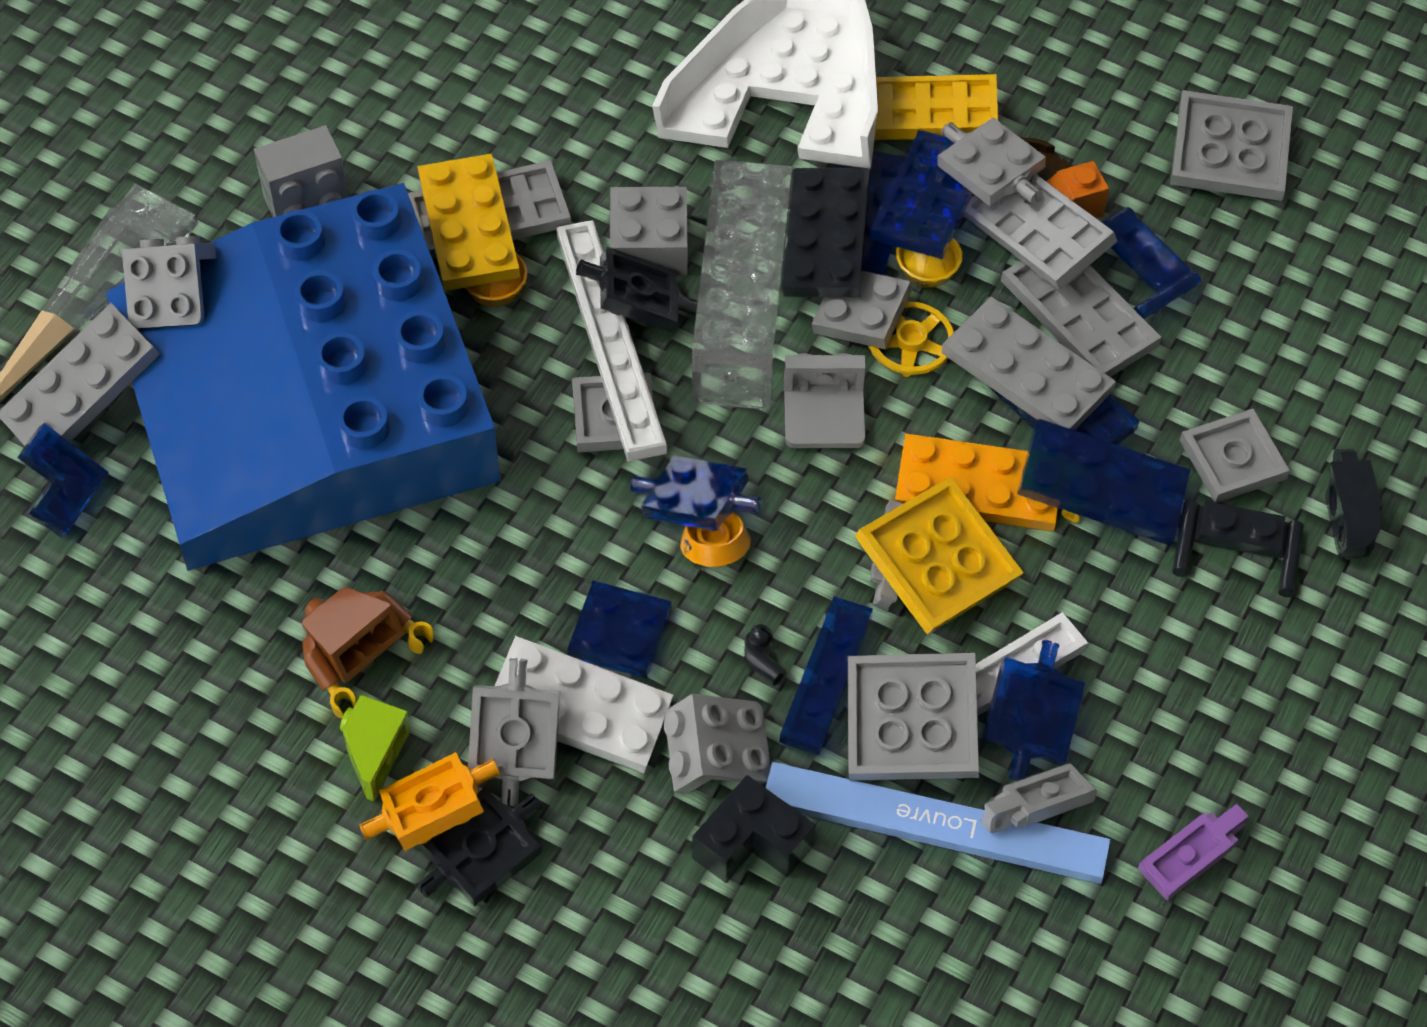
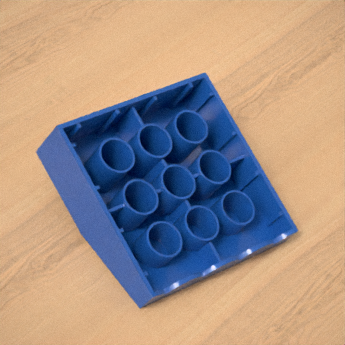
(313, 382)

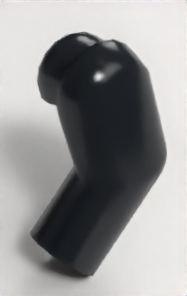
(757, 654)

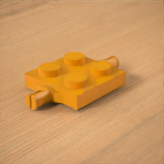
(430, 801)

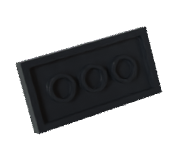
(826, 232)

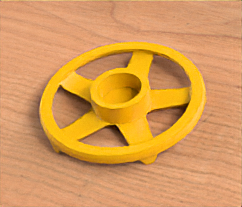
(911, 338)

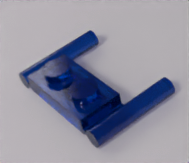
(1151, 261)

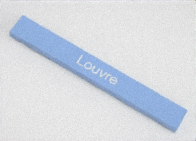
(938, 823)

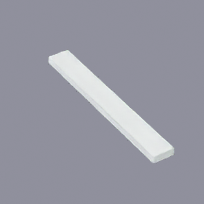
(612, 349)

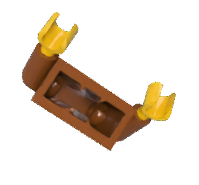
(351, 633)

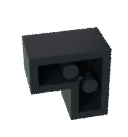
(751, 823)

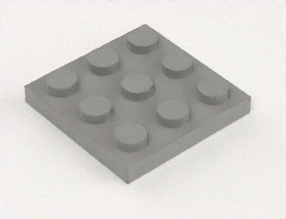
(1232, 145)
(912, 716)

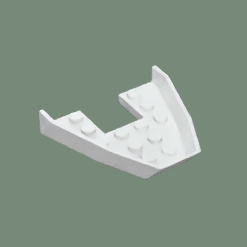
(784, 53)

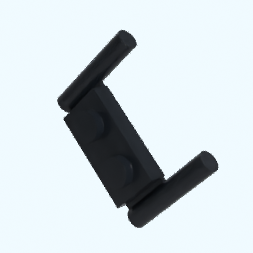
(1240, 531)

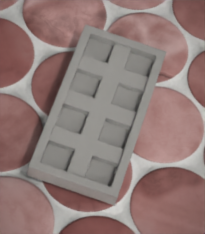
(530, 200)
(1048, 236)
(1085, 317)
(1027, 366)
(81, 378)

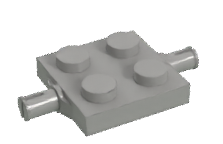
(992, 162)
(515, 729)

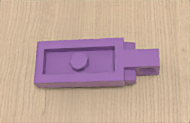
(1192, 851)

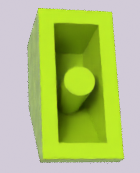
(374, 740)

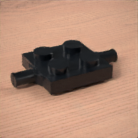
(638, 289)
(482, 851)

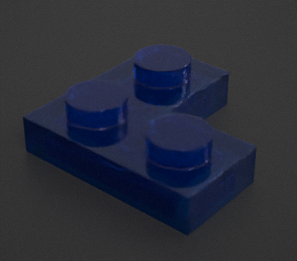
(71, 479)

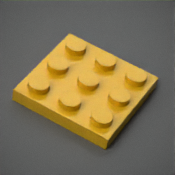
(938, 555)

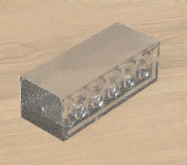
(741, 285)

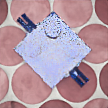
(695, 493)
(1033, 711)

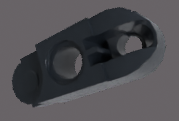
(1353, 504)

